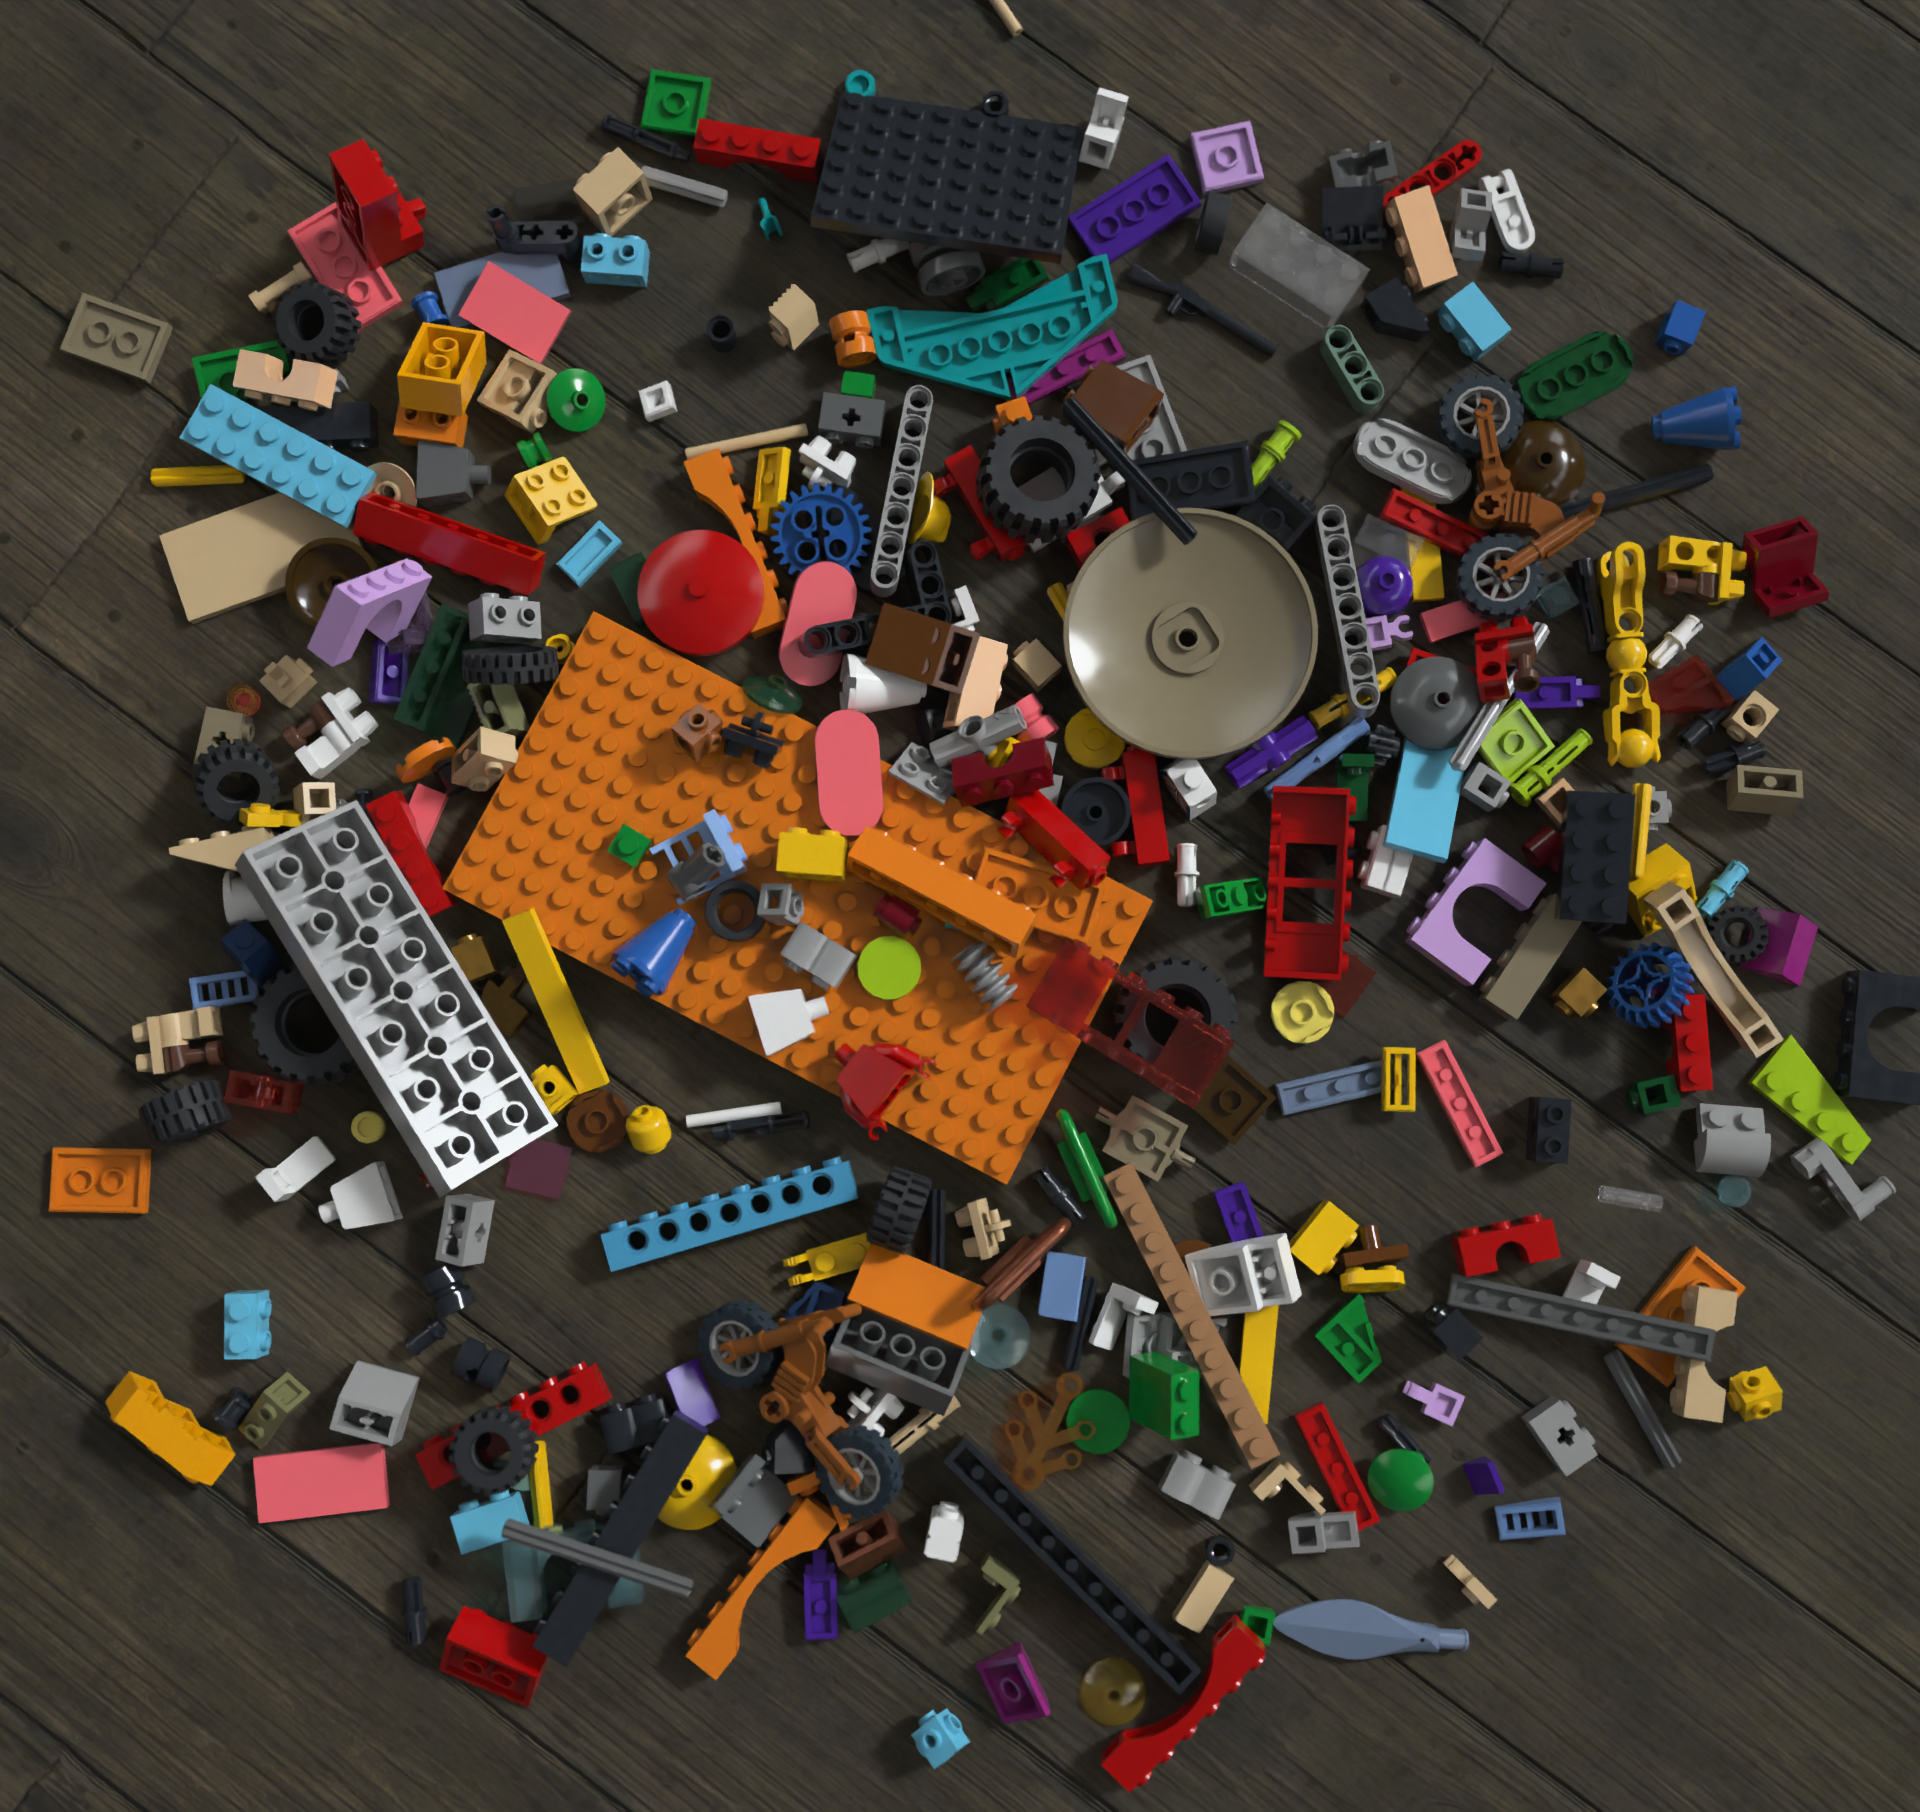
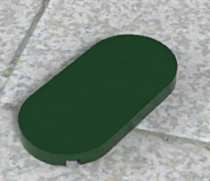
(1574, 376)

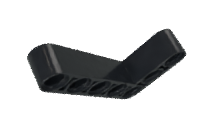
(859, 626)

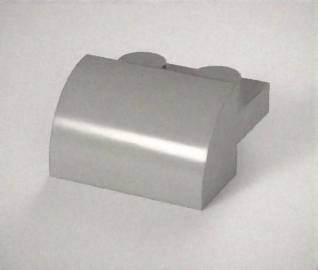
(1731, 1140)

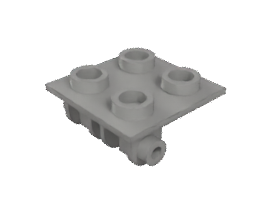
(919, 770)

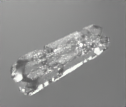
(1630, 1198)

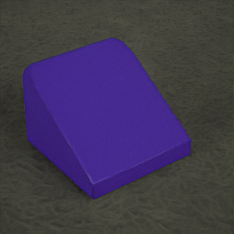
(1483, 1476)

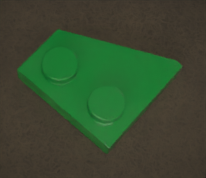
(1351, 1339)

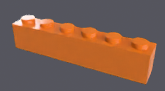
(941, 891)

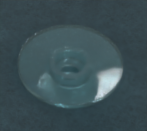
(1011, 1348)

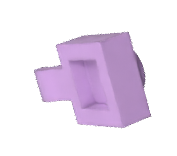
(1437, 1401)

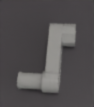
(1819, 1158)

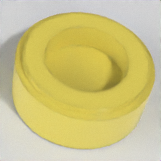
(368, 1127)

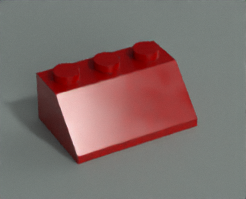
(493, 1656)

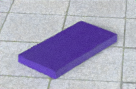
(1134, 211)

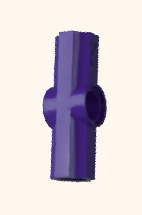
(1271, 752)

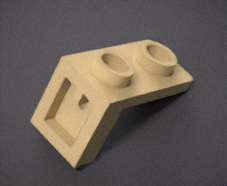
(1270, 1480)

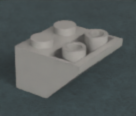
(375, 1403)

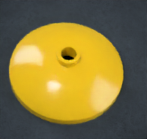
(709, 1473)

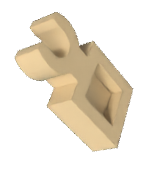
(1473, 1588)

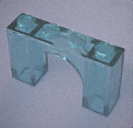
(526, 1574)

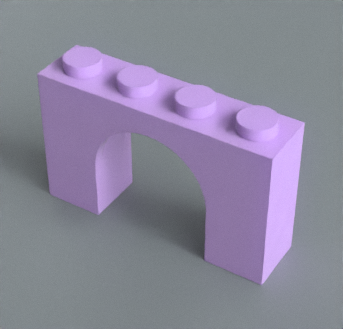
(375, 601)
(1435, 932)

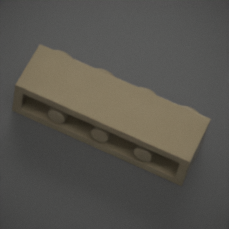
(1528, 960)

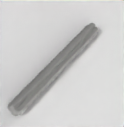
(1488, 714)

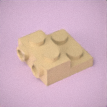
(519, 391)

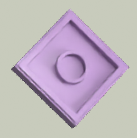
(1226, 157)

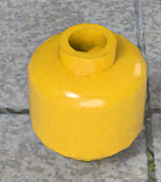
(648, 1129)

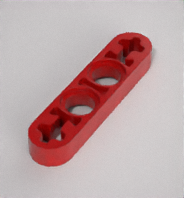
(1427, 177)

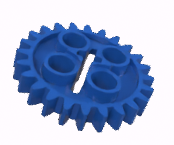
(792, 537)

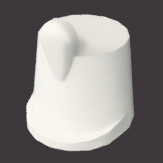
(239, 901)

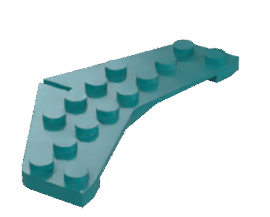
(1018, 339)

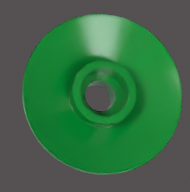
(562, 400)

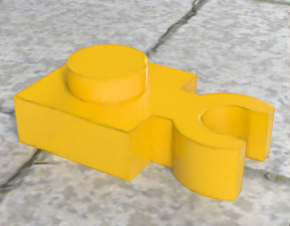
(262, 816)

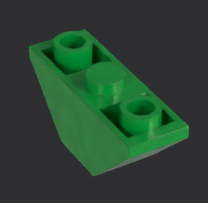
(1230, 898)

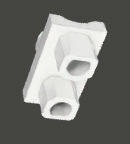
(822, 469)
(870, 1406)

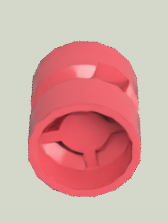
(1037, 723)

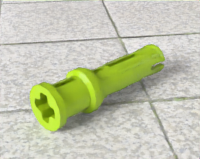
(1273, 451)
(1540, 776)

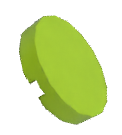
(889, 967)

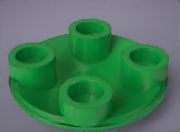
(1400, 1479)

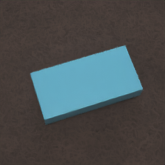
(589, 553)

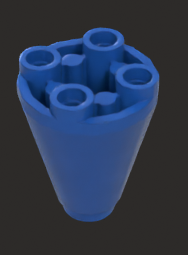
(1702, 421)
(655, 952)

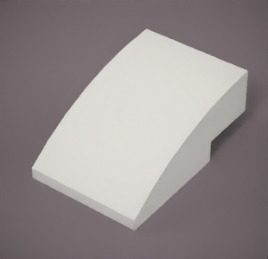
(1245, 1275)

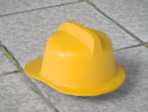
(930, 513)

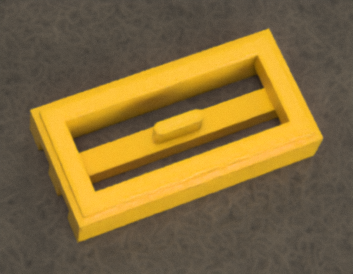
(1385, 1079)

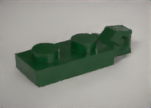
(1007, 285)

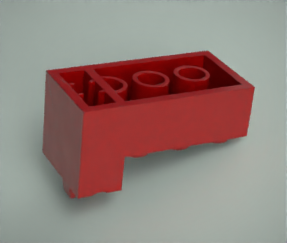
(373, 208)

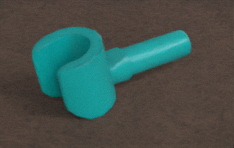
(769, 222)

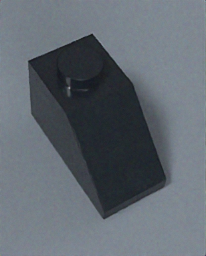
(786, 1450)

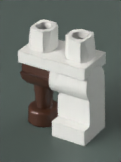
(339, 729)

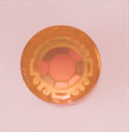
(243, 699)

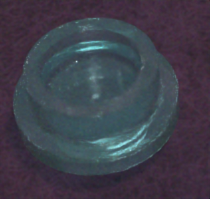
(1734, 1191)

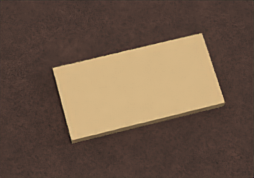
(242, 553)

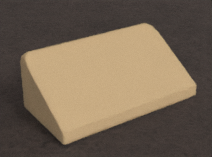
(1202, 1597)

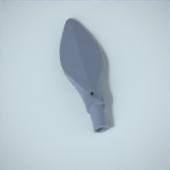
(1362, 1630)

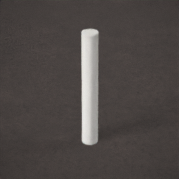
(733, 1114)

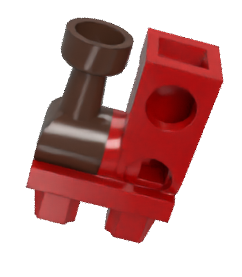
(1502, 649)

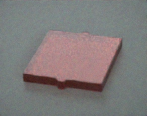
(1350, 987)

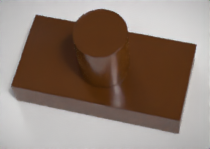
(1372, 1251)

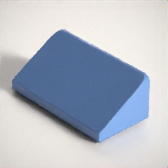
(1062, 1286)

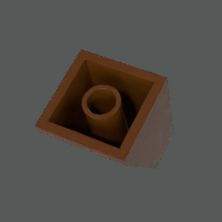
(1118, 402)

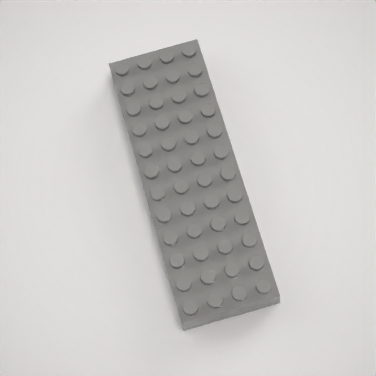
(395, 995)

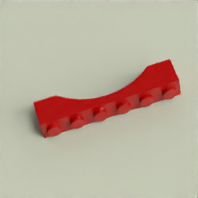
(1140, 1749)

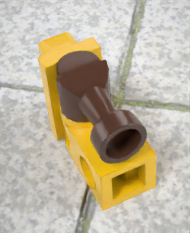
(1710, 568)

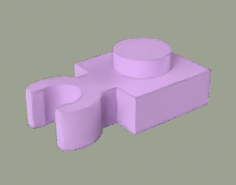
(1382, 632)

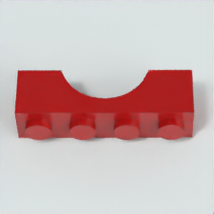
(728, 143)
(400, 835)

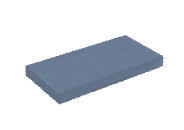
(537, 270)

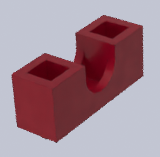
(1025, 772)

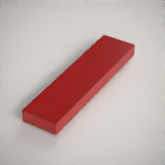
(1431, 524)
(1335, 1464)

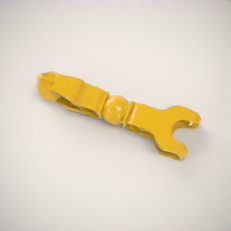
(1626, 655)

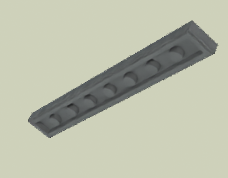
(1581, 1317)

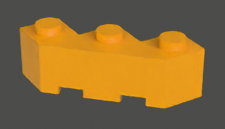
(169, 1429)

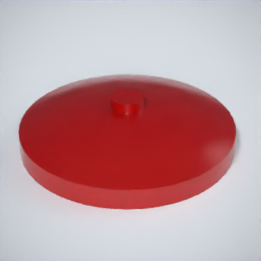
(701, 593)

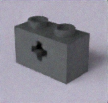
(838, 411)

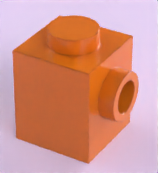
(1009, 411)

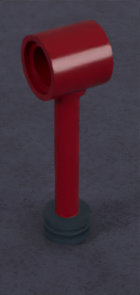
(1543, 850)

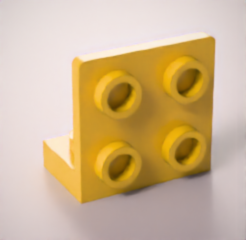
(548, 497)

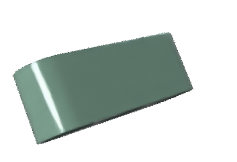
(1351, 384)

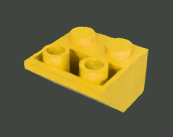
(1660, 867)

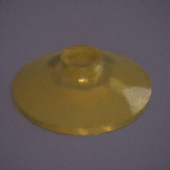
(1108, 1676)

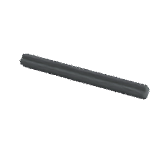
(596, 1558)

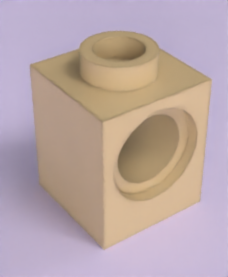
(1036, 664)
(1758, 708)

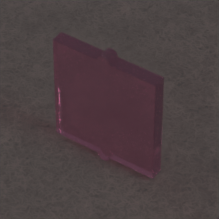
(540, 1168)

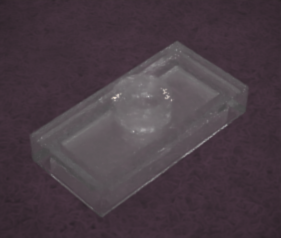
(1389, 540)

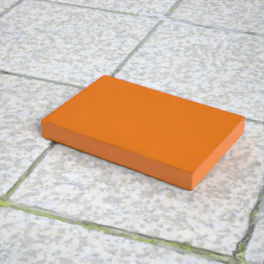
(100, 1180)

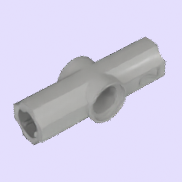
(978, 735)

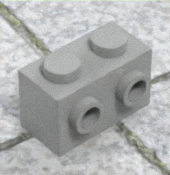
(504, 620)

